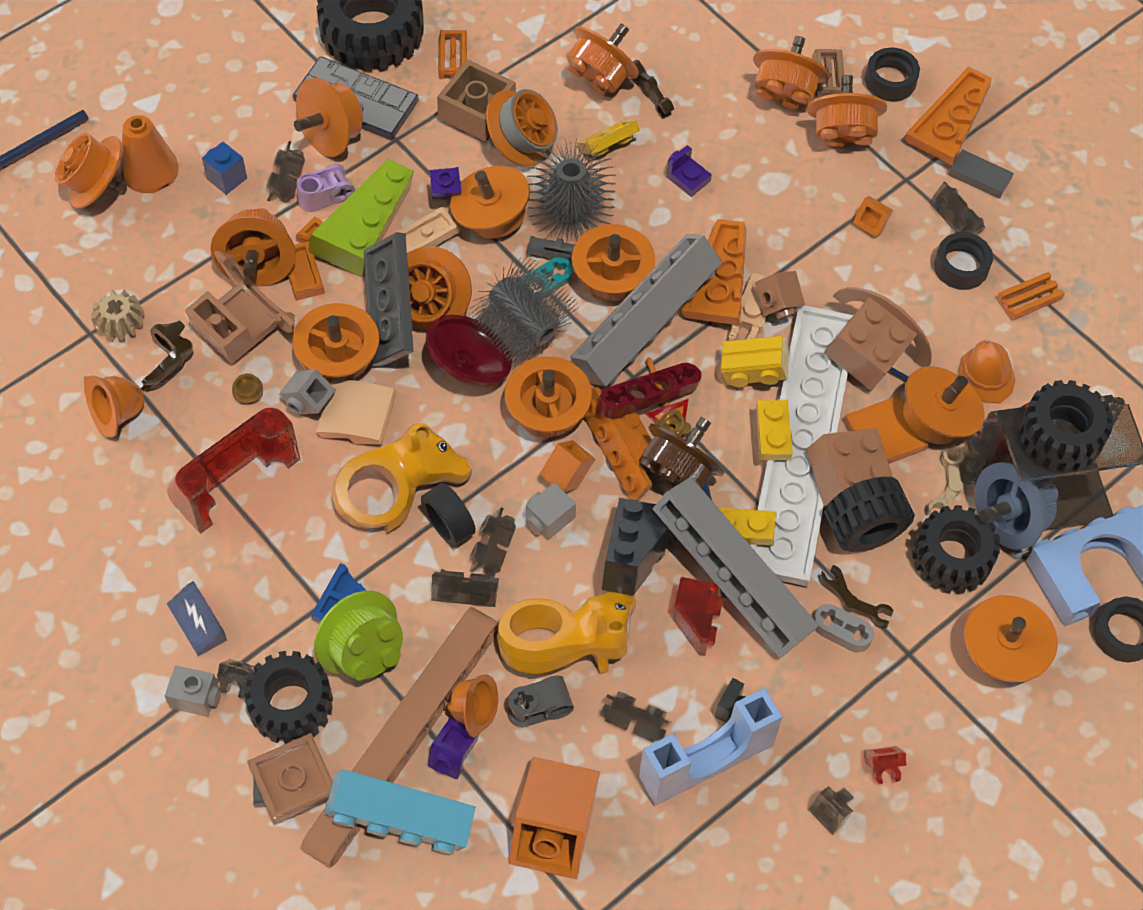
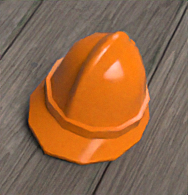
(988, 371)
(112, 401)

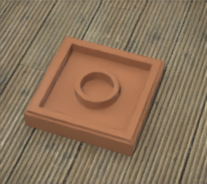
(291, 778)

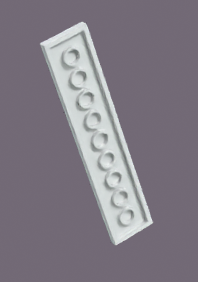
(815, 402)

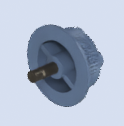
(1014, 507)

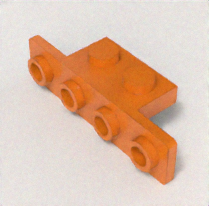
(623, 444)

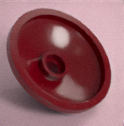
(466, 353)

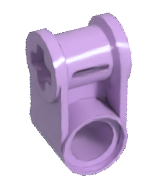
(323, 188)

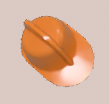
(475, 703)

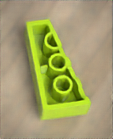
(362, 218)

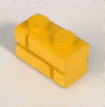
(755, 361)

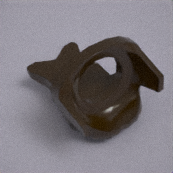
(178, 349)

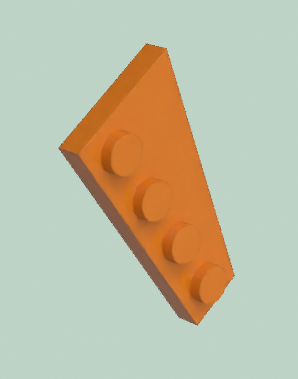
(949, 119)
(721, 295)

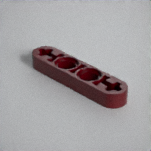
(646, 385)

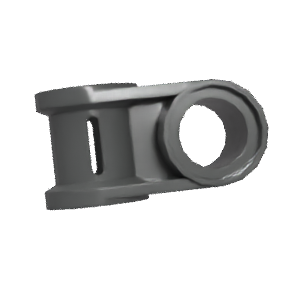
(541, 700)

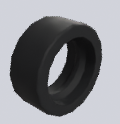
(894, 58)
(968, 243)
(448, 514)
(1107, 641)

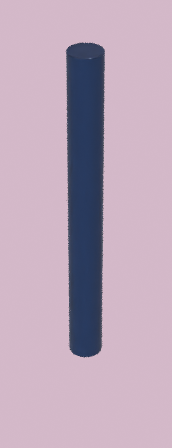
(43, 138)

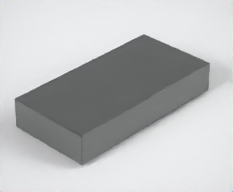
(981, 173)

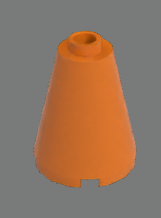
(146, 157)

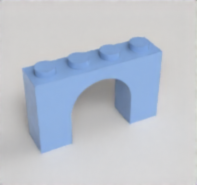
(1059, 568)
(671, 769)

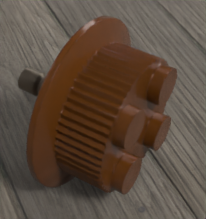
(679, 458)

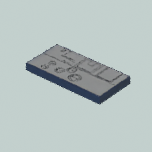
(382, 103)

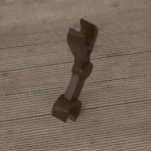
(663, 105)
(851, 602)

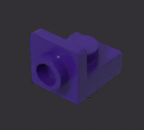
(686, 172)
(445, 183)
(451, 749)

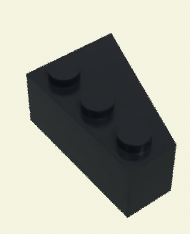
(634, 546)

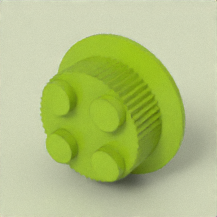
(359, 636)

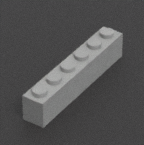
(646, 309)
(735, 567)

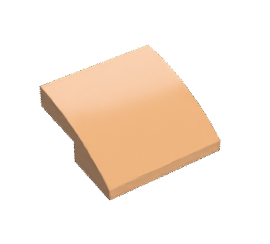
(357, 412)

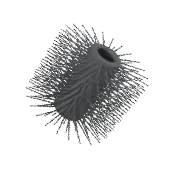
(571, 191)
(523, 311)

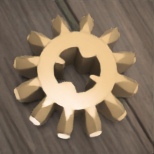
(117, 315)

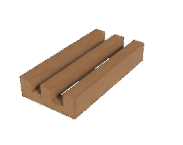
(827, 53)

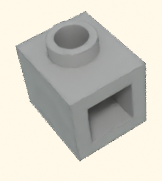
(307, 392)
(549, 511)
(192, 691)

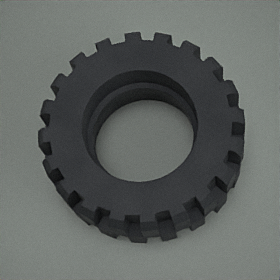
(370, 43)

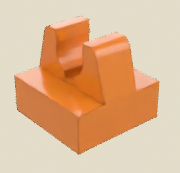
(872, 216)

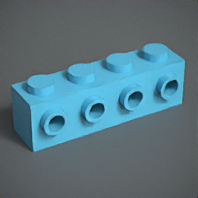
(400, 811)

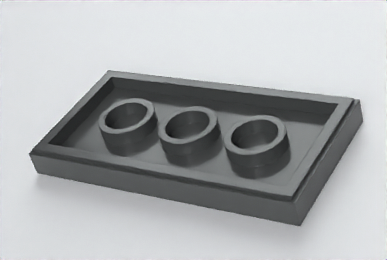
(389, 297)

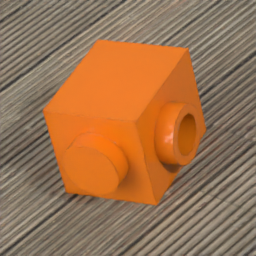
(567, 465)

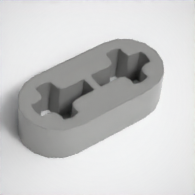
(843, 628)

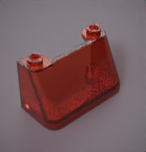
(264, 436)

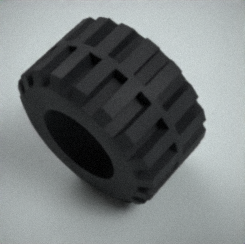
(1073, 405)
(869, 514)
(945, 569)
(281, 673)

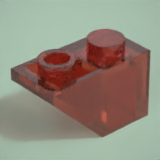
(694, 612)

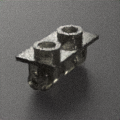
(280, 182)
(955, 210)
(495, 531)
(455, 588)
(624, 710)

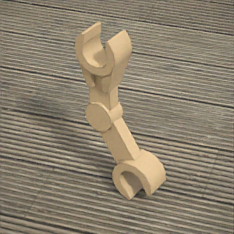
(954, 482)

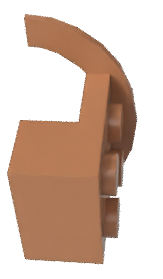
(239, 316)
(875, 337)

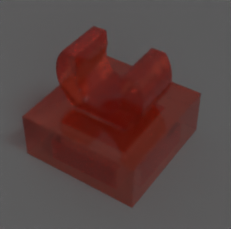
(883, 759)

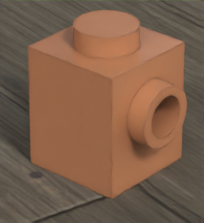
(780, 294)

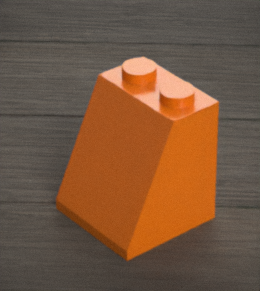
(554, 817)

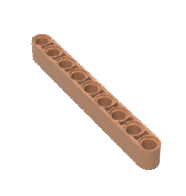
(409, 724)

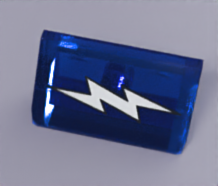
(196, 619)

